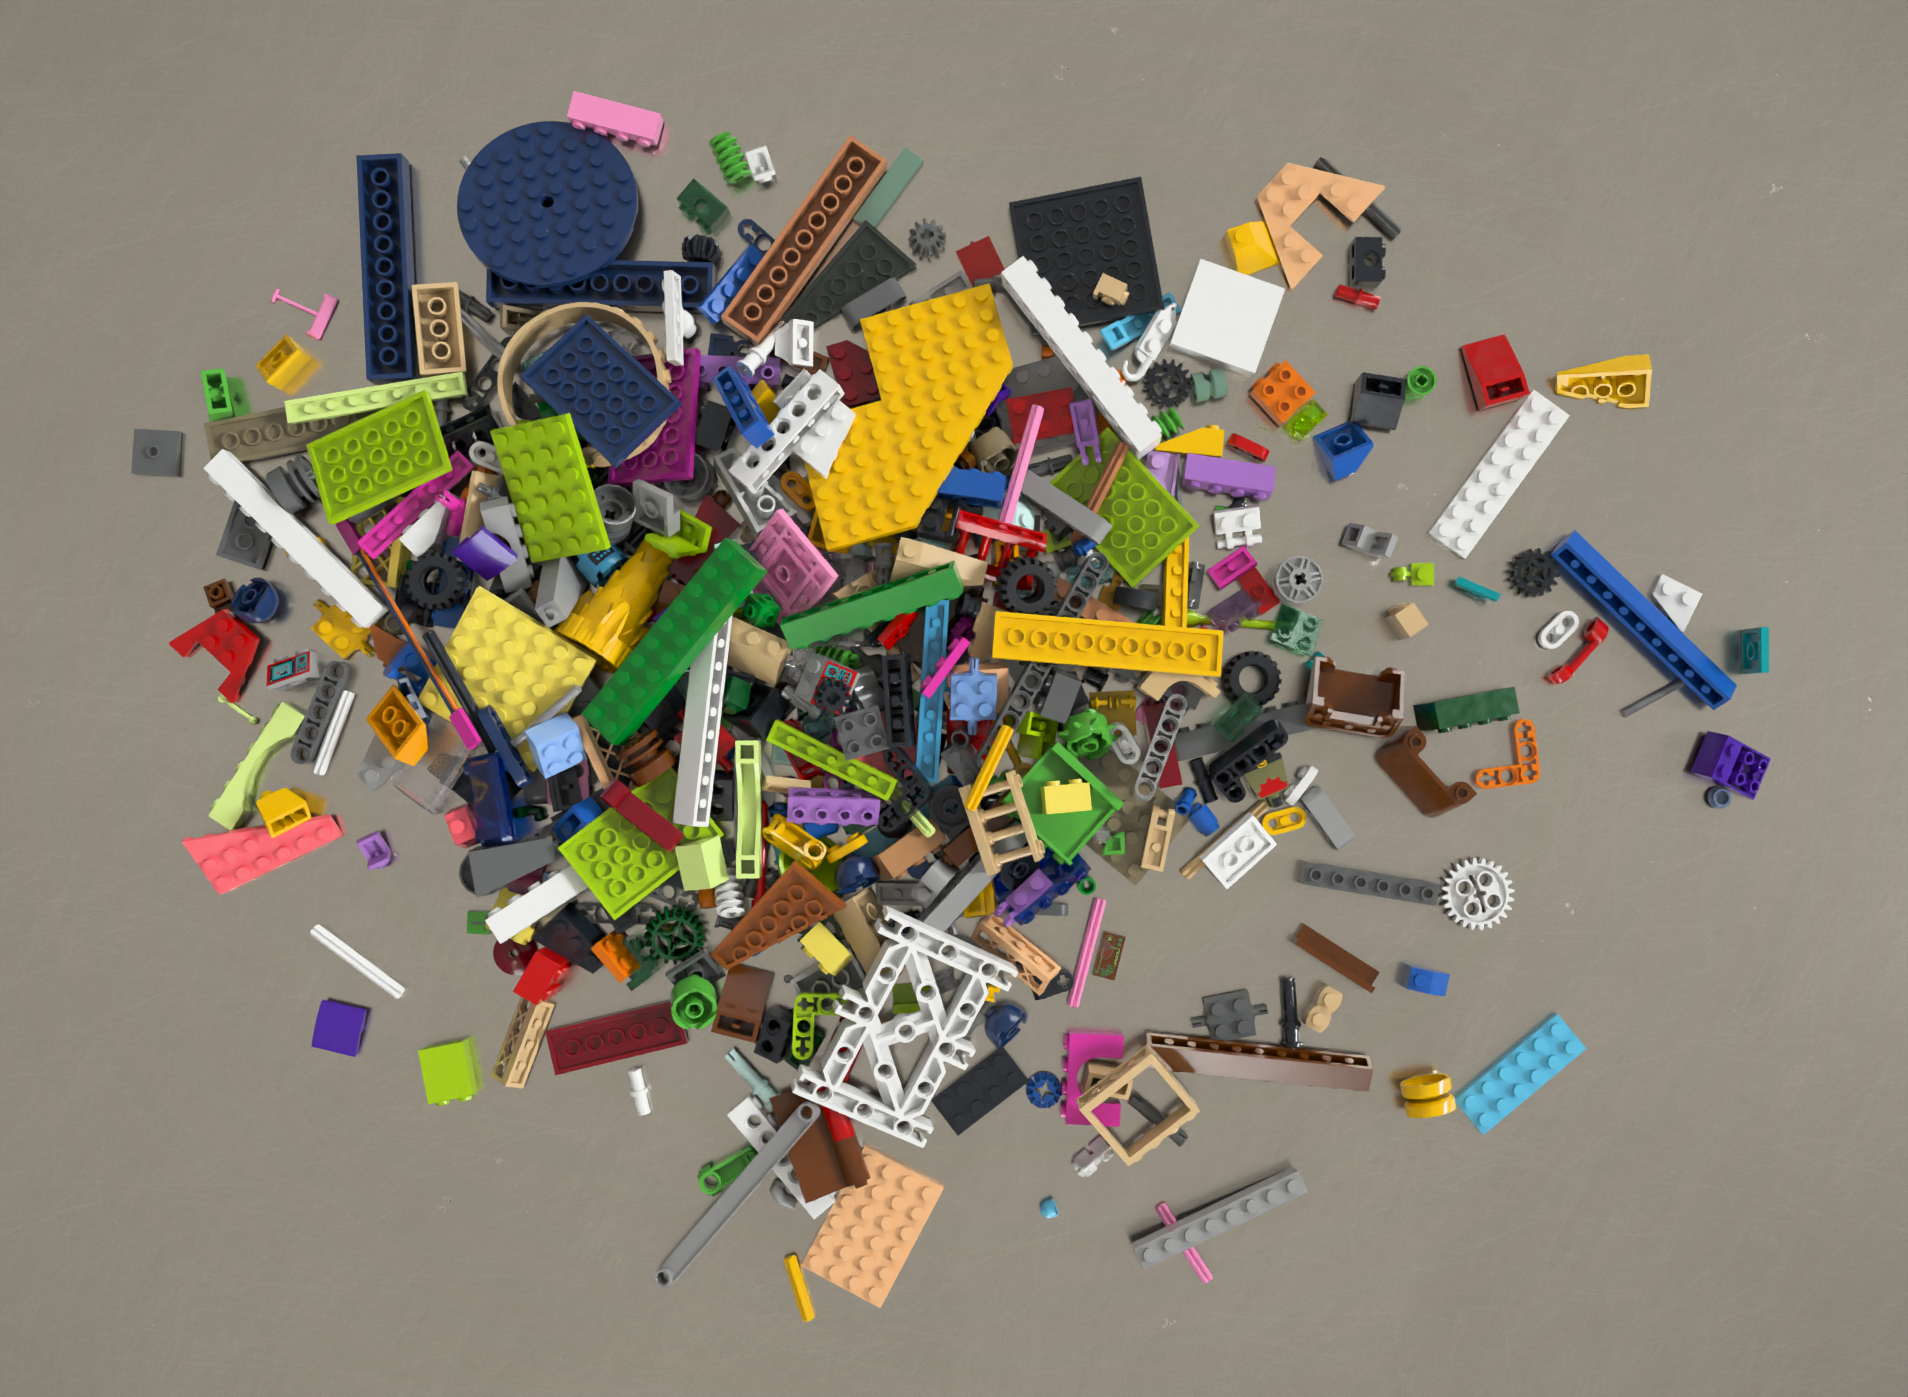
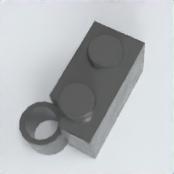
(960, 756)

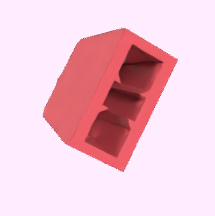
(462, 825)

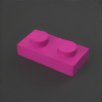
(1232, 567)

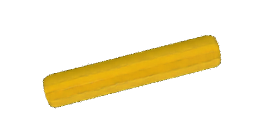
(799, 1288)

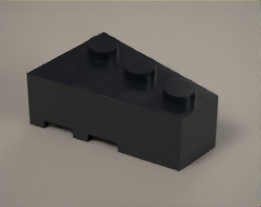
(571, 937)

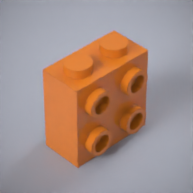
(1281, 392)

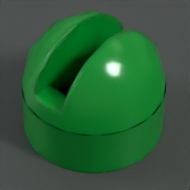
(1092, 886)

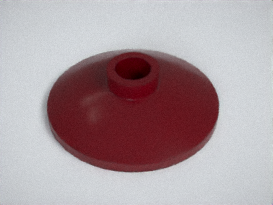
(513, 965)

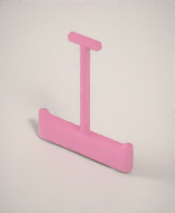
(322, 316)

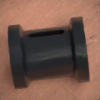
(1095, 678)

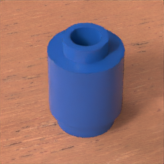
(1203, 819)

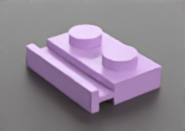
(1164, 468)

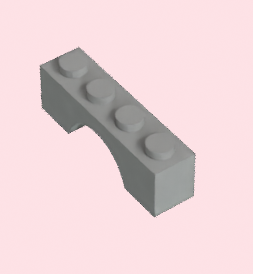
(499, 519)

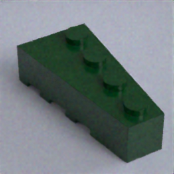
(1467, 709)

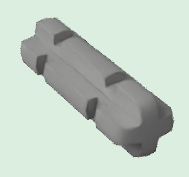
(788, 693)

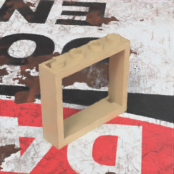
(1117, 1079)

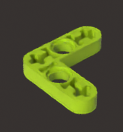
(809, 1015)

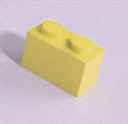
(1065, 798)
(826, 949)

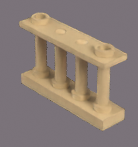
(986, 839)

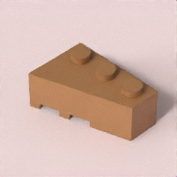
(906, 852)

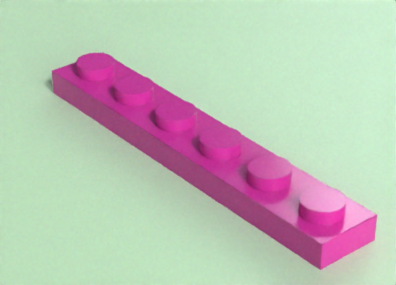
(408, 510)

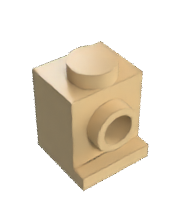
(1111, 290)

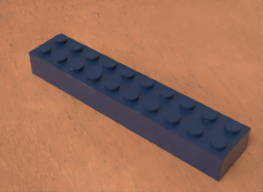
(387, 268)
(620, 285)

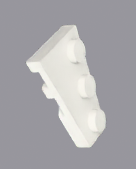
(822, 441)

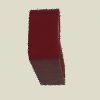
(641, 815)

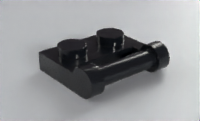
(934, 517)

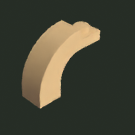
(1156, 683)

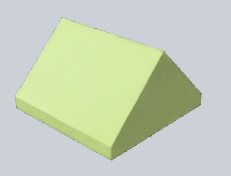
(701, 864)

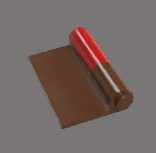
(827, 1153)

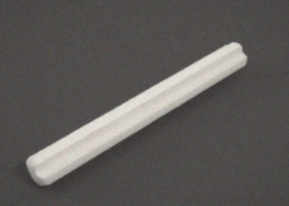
(357, 961)

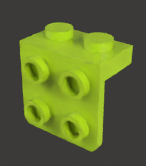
(690, 540)

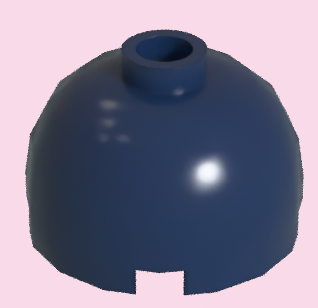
(256, 601)
(854, 873)
(1003, 1023)

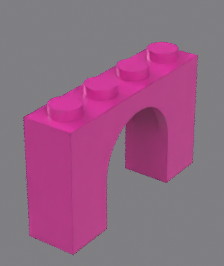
(1080, 1048)

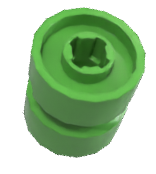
(1419, 382)

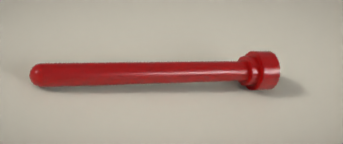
(760, 884)

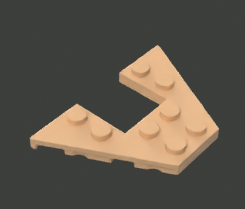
(1291, 195)

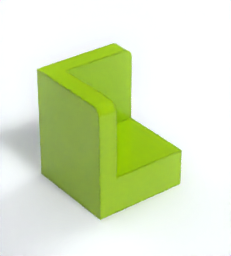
(1053, 544)

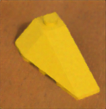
(1616, 381)

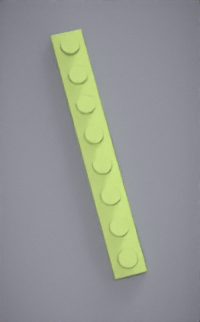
(373, 398)

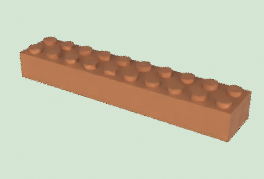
(804, 241)

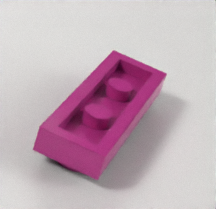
(943, 666)

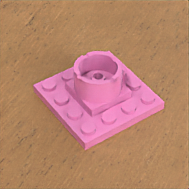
(795, 567)

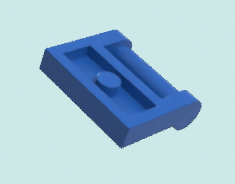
(408, 659)

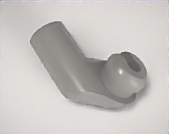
(779, 1196)

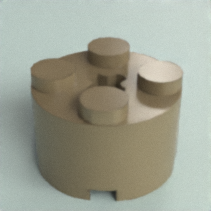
(994, 452)

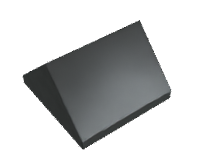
(698, 964)

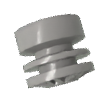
(1283, 581)

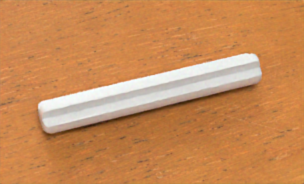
(333, 732)

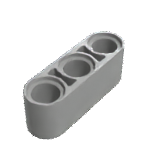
(1327, 817)

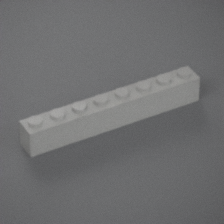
(1218, 1217)

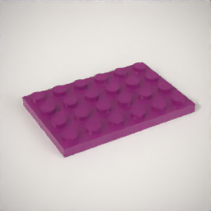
(673, 450)

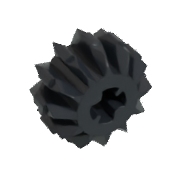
(700, 249)
(838, 701)

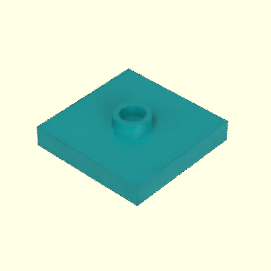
(1755, 650)

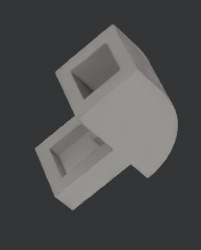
(1369, 541)
(934, 882)

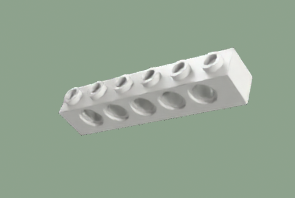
(770, 460)
(754, 1134)

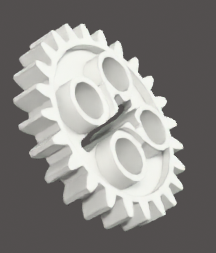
(1495, 885)

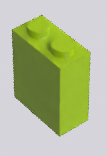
(448, 1072)

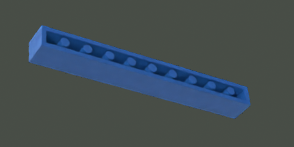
(1644, 620)

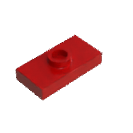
(1258, 590)
(896, 629)

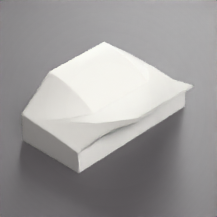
(795, 343)

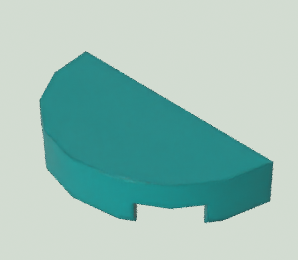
(1477, 590)

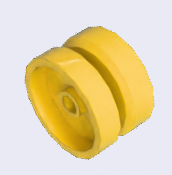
(1428, 1095)

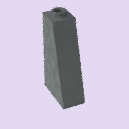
(506, 862)

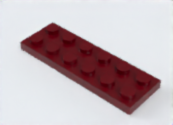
(614, 1038)

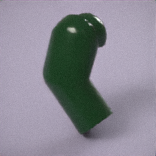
(528, 810)

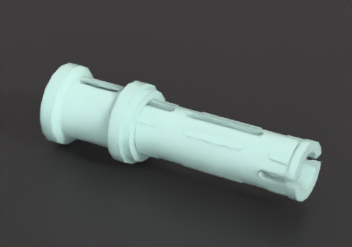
(759, 1086)

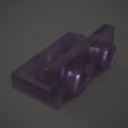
(1233, 611)

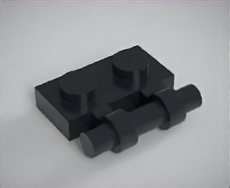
(409, 607)

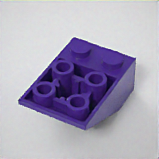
(1730, 764)

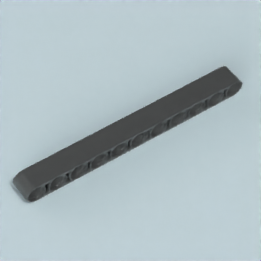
(1031, 668)

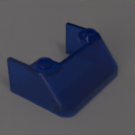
(490, 800)

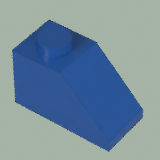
(576, 819)
(1424, 980)

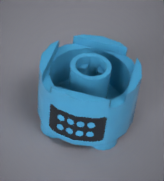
(600, 565)

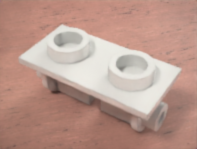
(1088, 1162)

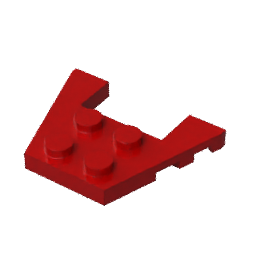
(228, 642)

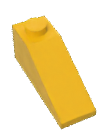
(1202, 441)

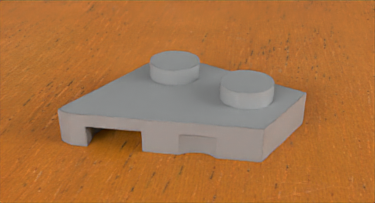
(377, 765)

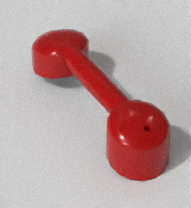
(1596, 633)

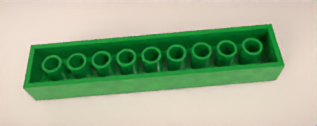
(674, 642)

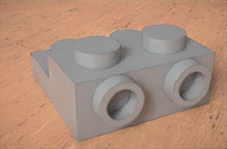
(655, 508)

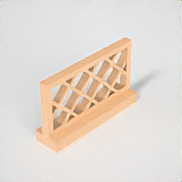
(595, 754)

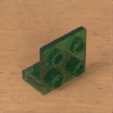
(648, 962)

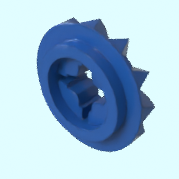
(1037, 1081)

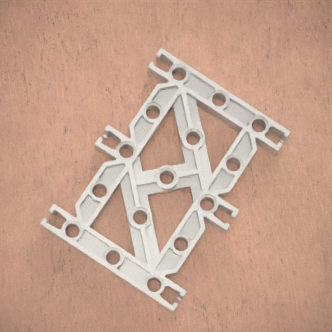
(865, 1028)

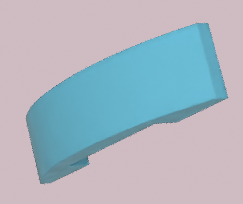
(1132, 327)

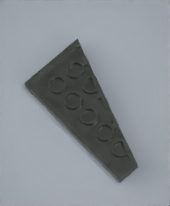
(857, 268)

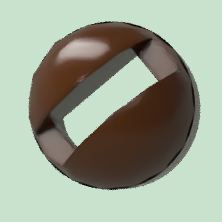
(722, 498)

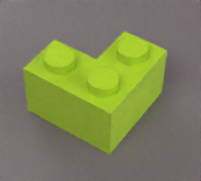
(1036, 734)

